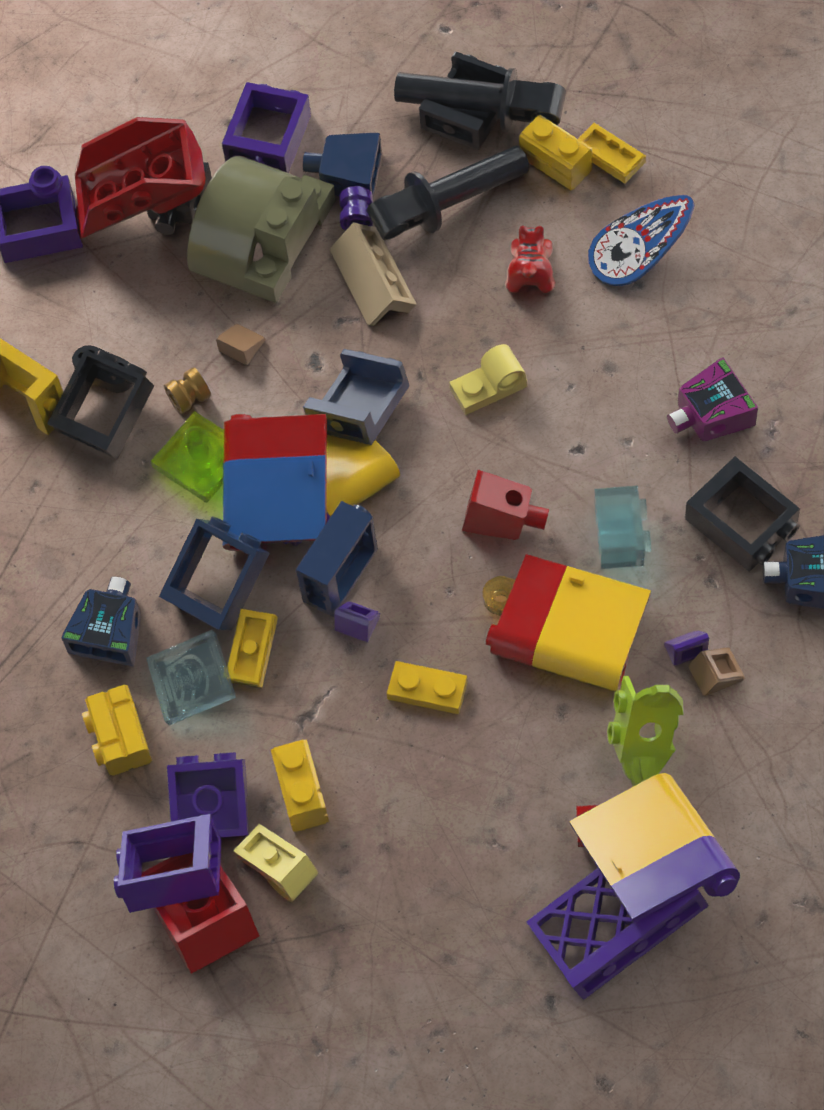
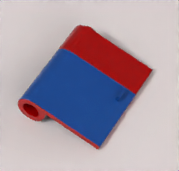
(275, 477)

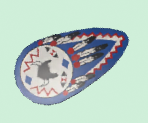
(638, 240)

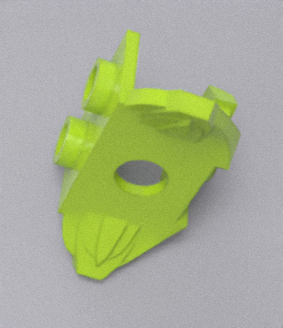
(639, 755)

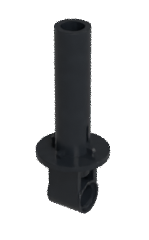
(511, 101)
(423, 201)

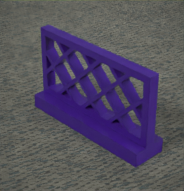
(623, 948)

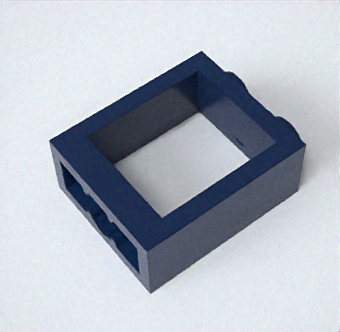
(337, 558)
(187, 561)

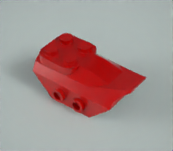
(136, 170)

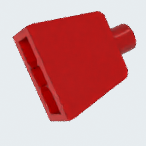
(501, 508)

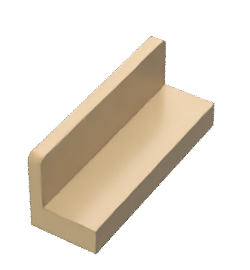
(371, 273)

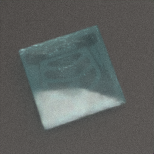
(190, 677)

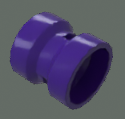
(354, 205)

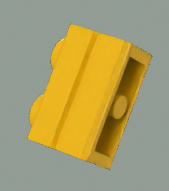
(556, 152)
(117, 730)
(299, 785)

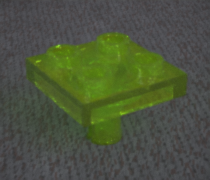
(194, 457)

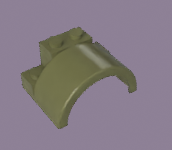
(252, 206)

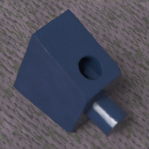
(347, 161)

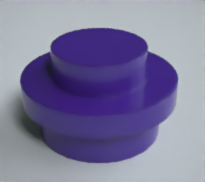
(45, 182)

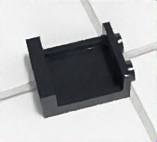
(458, 124)

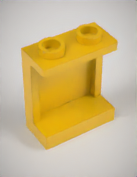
(31, 380)

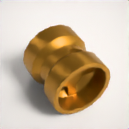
(184, 391)

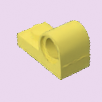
(496, 379)
(278, 861)

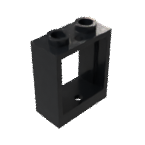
(76, 391)
(717, 489)

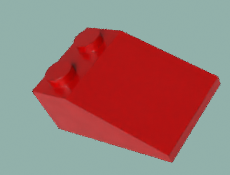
(205, 926)

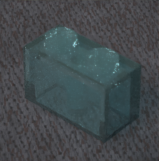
(620, 527)

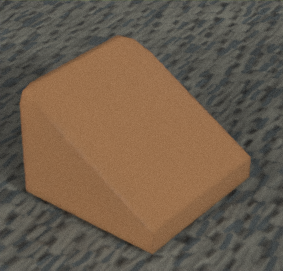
(240, 343)
(715, 670)

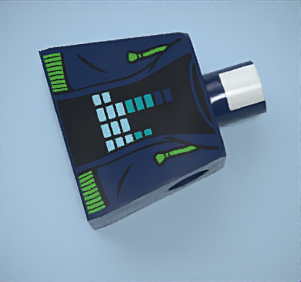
(800, 571)
(105, 625)

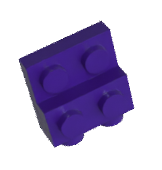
(210, 789)

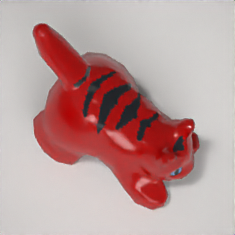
(530, 261)

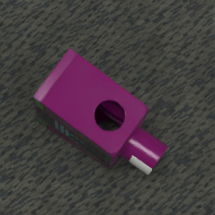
(714, 404)

